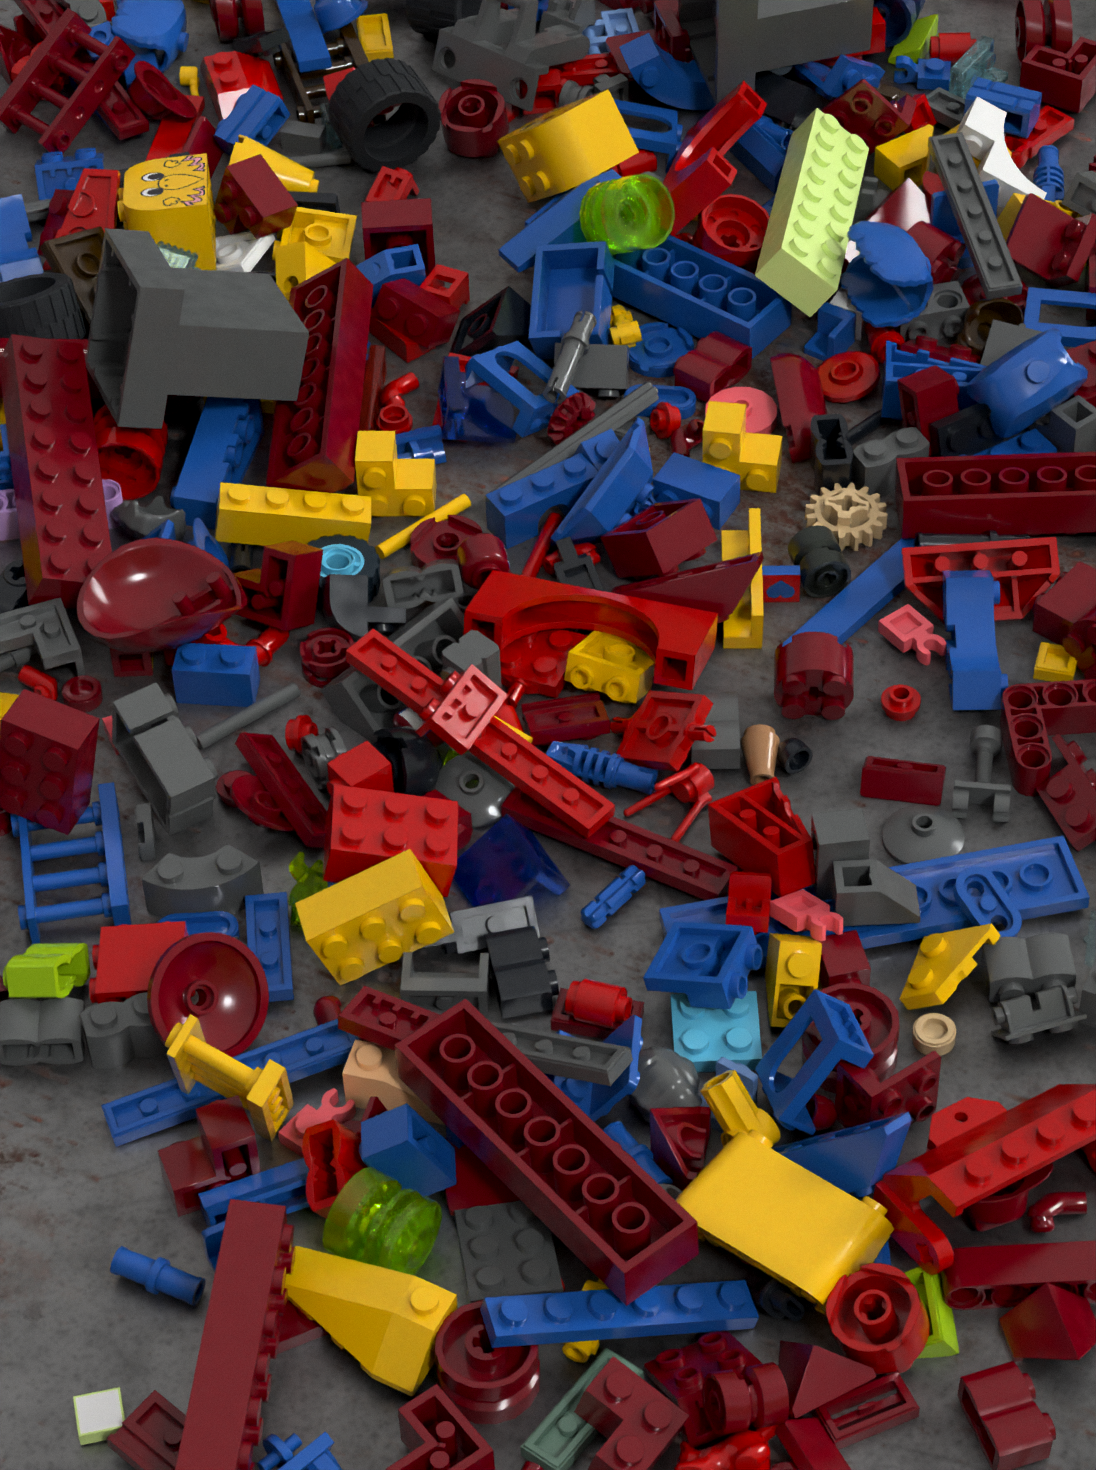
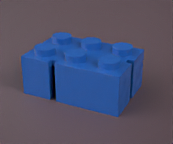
(565, 282)

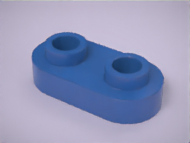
(991, 906)

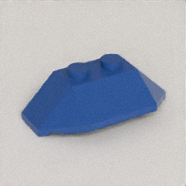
(612, 492)
(852, 1156)

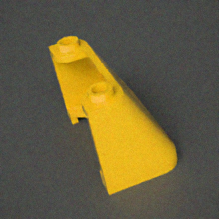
(784, 1218)

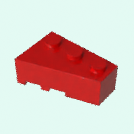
(764, 836)

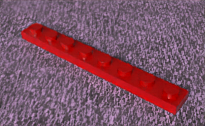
(495, 746)

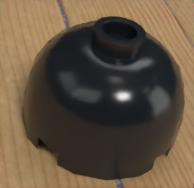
(412, 759)

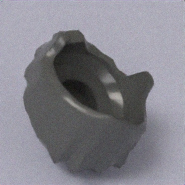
(143, 519)
(665, 1081)

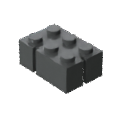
(164, 758)

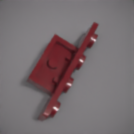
(1072, 795)

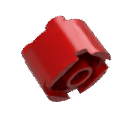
(878, 1318)

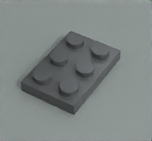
(506, 1252)

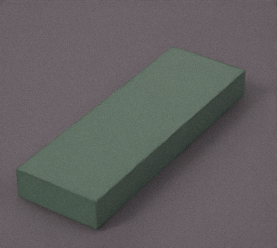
(563, 1433)

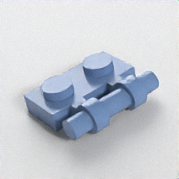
(611, 24)

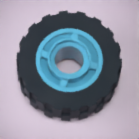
(348, 557)

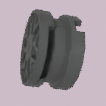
(319, 751)

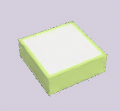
(98, 1414)

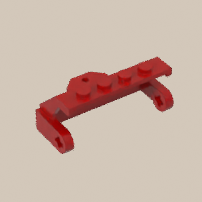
(981, 1157)

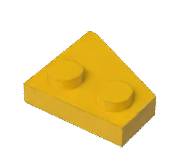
(943, 963)

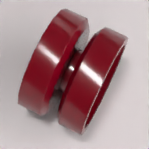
(226, 15)
(1043, 25)
(878, 1022)
(483, 1380)

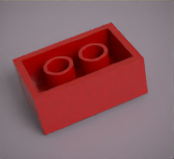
(376, 825)

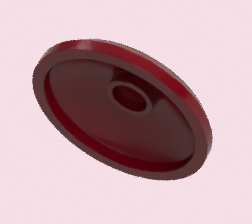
(229, 989)

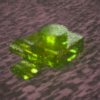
(308, 883)

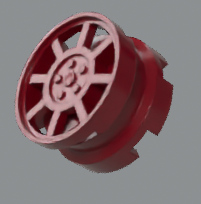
(324, 655)

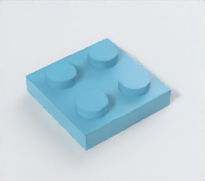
(712, 1033)

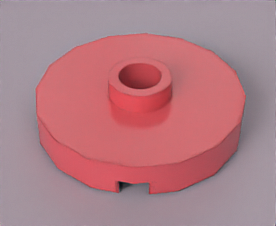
(760, 407)

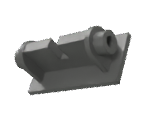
(1053, 1013)

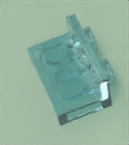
(975, 63)

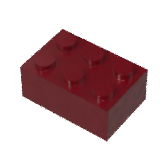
(47, 761)

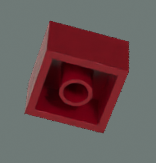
(398, 225)
(659, 539)

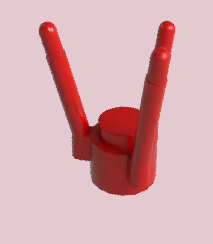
(688, 786)

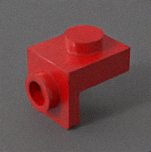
(749, 900)

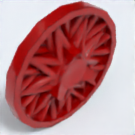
(848, 376)

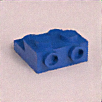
(705, 963)

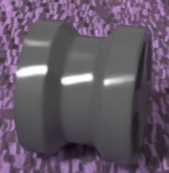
(573, 92)

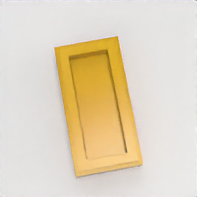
(375, 36)

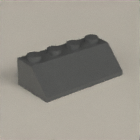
(369, 707)

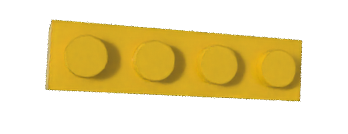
(280, 515)

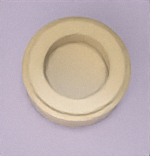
(934, 1033)

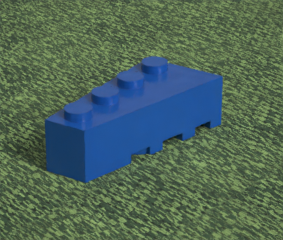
(218, 453)

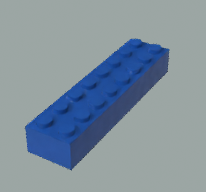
(698, 292)

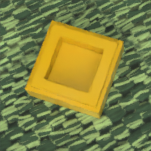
(1054, 664)

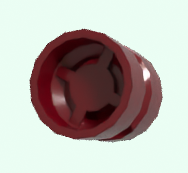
(751, 1398)

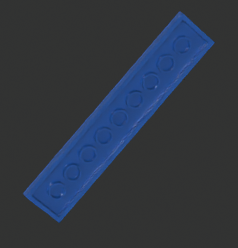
(1034, 874)

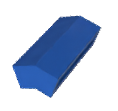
(760, 155)
(277, 1186)

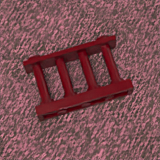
(43, 69)

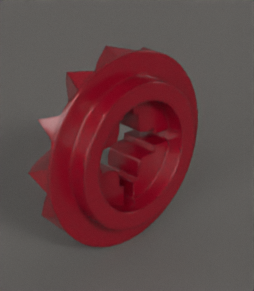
(570, 416)

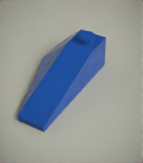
(553, 226)

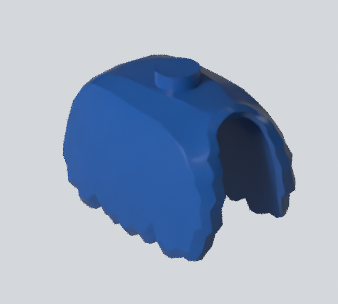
(153, 26)
(888, 277)
(1027, 382)

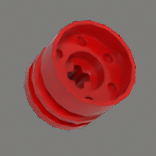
(733, 230)
(130, 454)

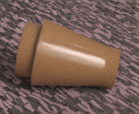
(760, 752)

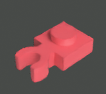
(911, 630)
(806, 912)
(292, 1133)

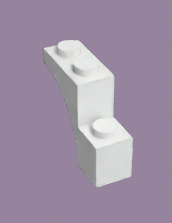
(985, 139)

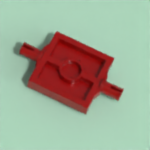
(537, 663)
(664, 729)

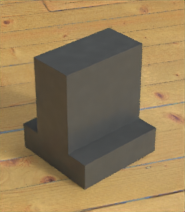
(753, 36)
(186, 333)

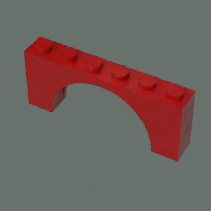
(699, 168)
(672, 635)

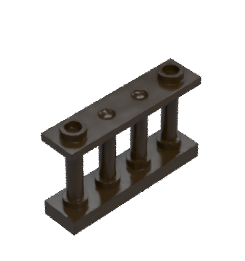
(345, 46)

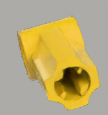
(736, 1109)

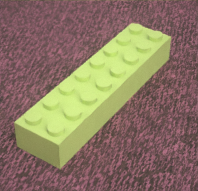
(812, 212)

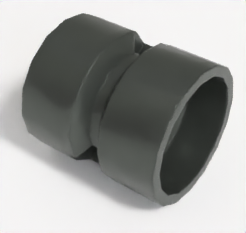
(820, 561)

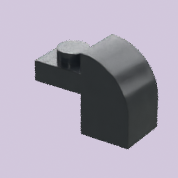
(347, 607)

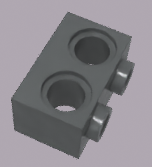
(942, 314)

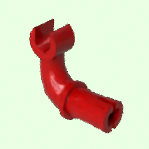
(265, 644)

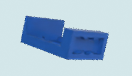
(664, 142)
(1071, 335)
(494, 369)
(840, 1040)

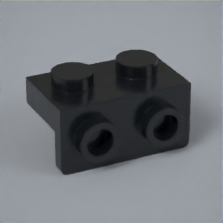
(964, 432)

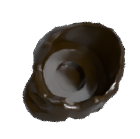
(980, 318)

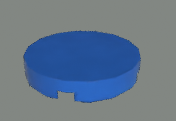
(659, 349)

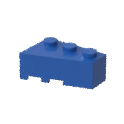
(901, 364)

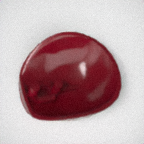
(157, 596)

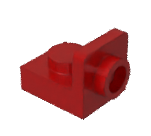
(392, 185)

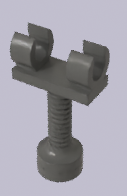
(985, 744)

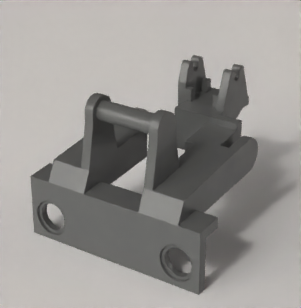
(527, 54)

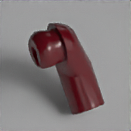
(687, 437)
(1055, 1204)

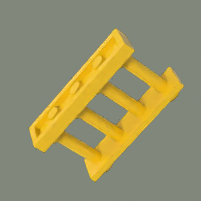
(261, 1091)

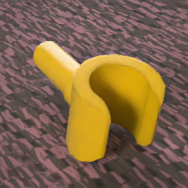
(189, 77)

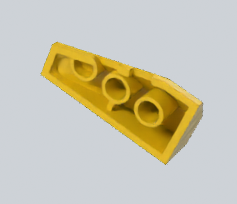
(373, 1313)

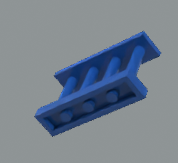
(109, 873)

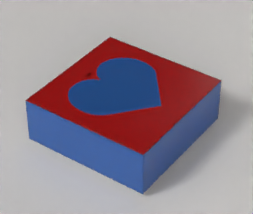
(781, 583)

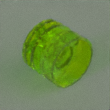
(628, 213)
(382, 1223)

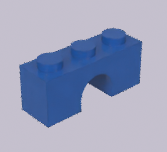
(517, 507)

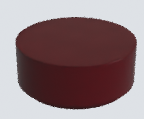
(82, 693)

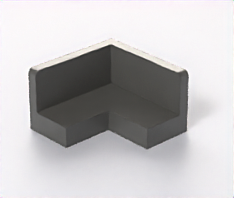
(46, 627)

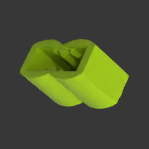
(47, 970)

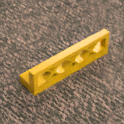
(745, 624)

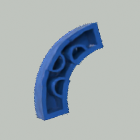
(665, 77)
(15, 232)
(972, 650)

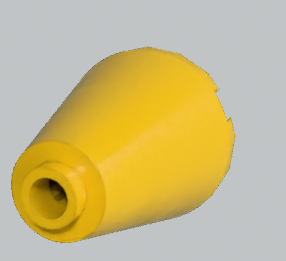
(290, 173)

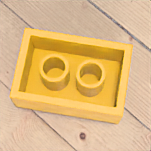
(374, 917)

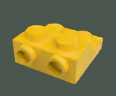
(323, 230)
(611, 667)

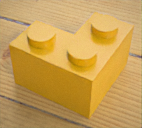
(731, 448)
(393, 484)

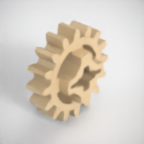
(849, 514)

